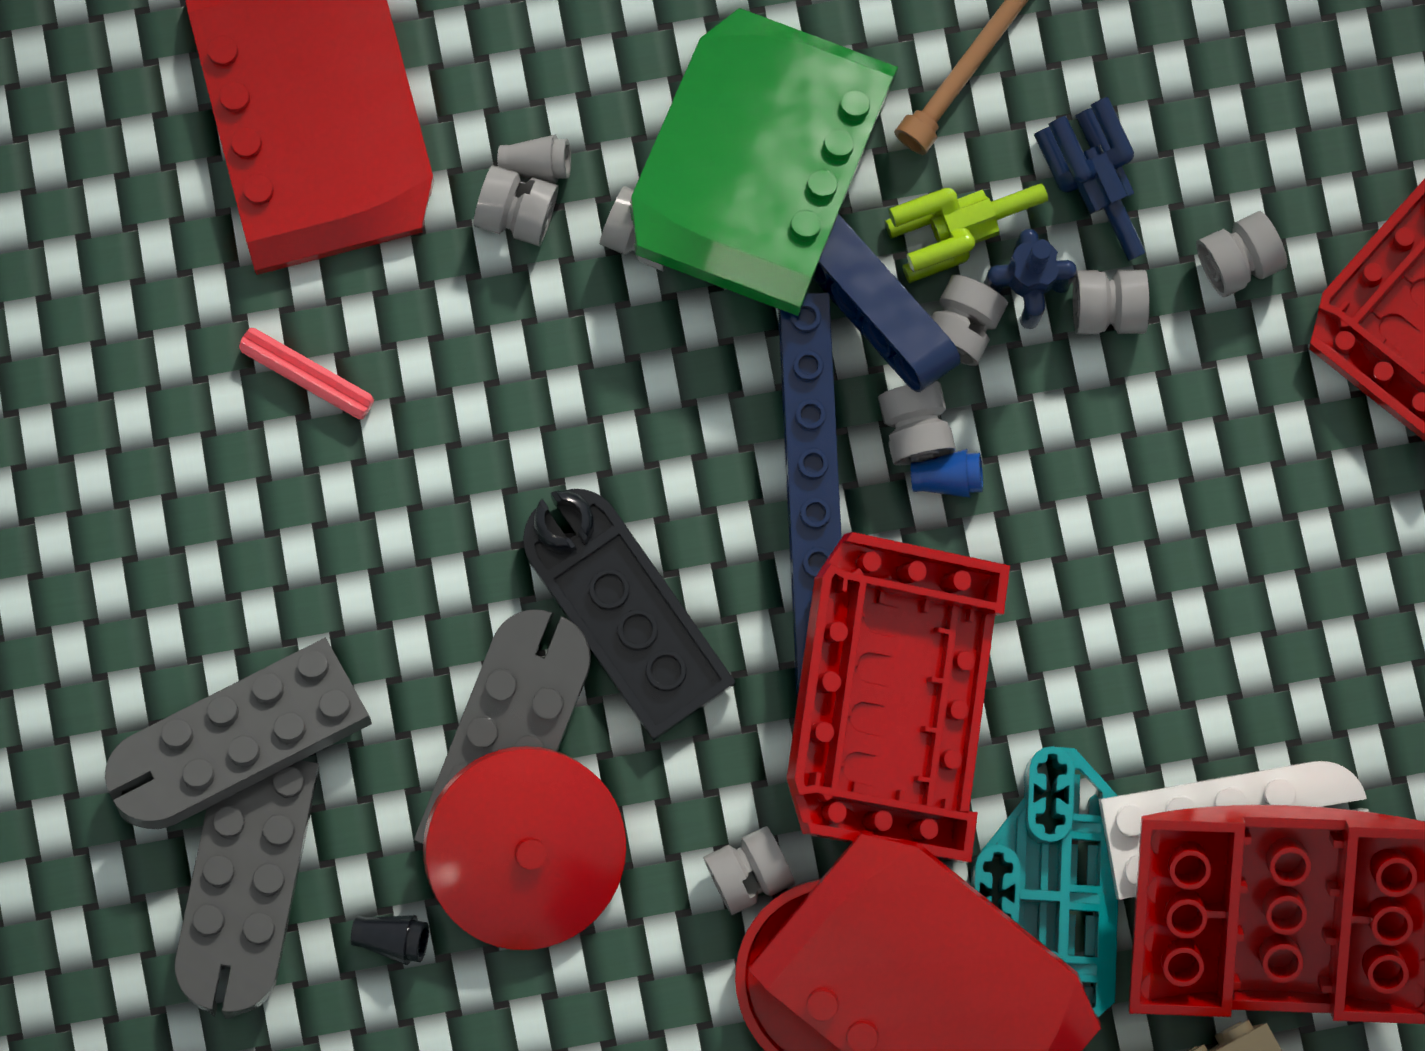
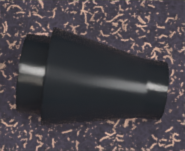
(394, 937)

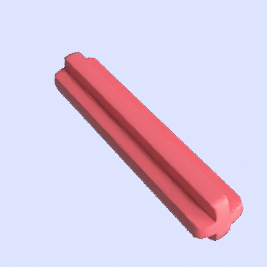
(306, 373)

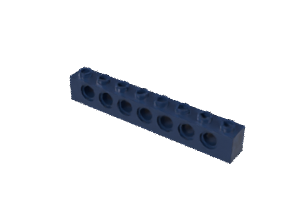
(809, 453)

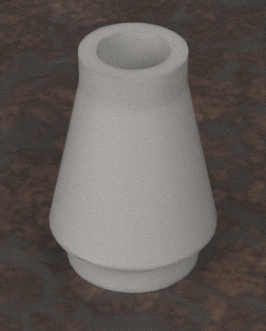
(538, 158)

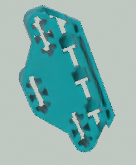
(1045, 872)

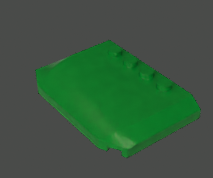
(757, 158)

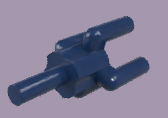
(1097, 170)
(1032, 275)

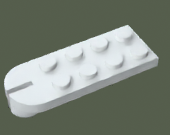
(1293, 785)

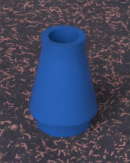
(949, 474)

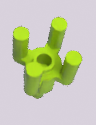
(955, 225)

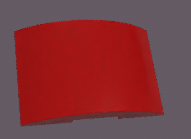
(1280, 913)

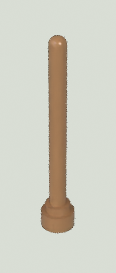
(920, 129)

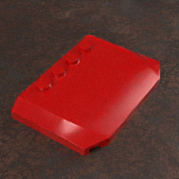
(313, 124)
(1375, 316)
(894, 694)
(919, 961)

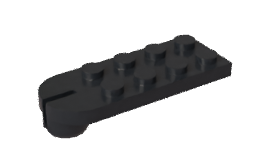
(624, 610)

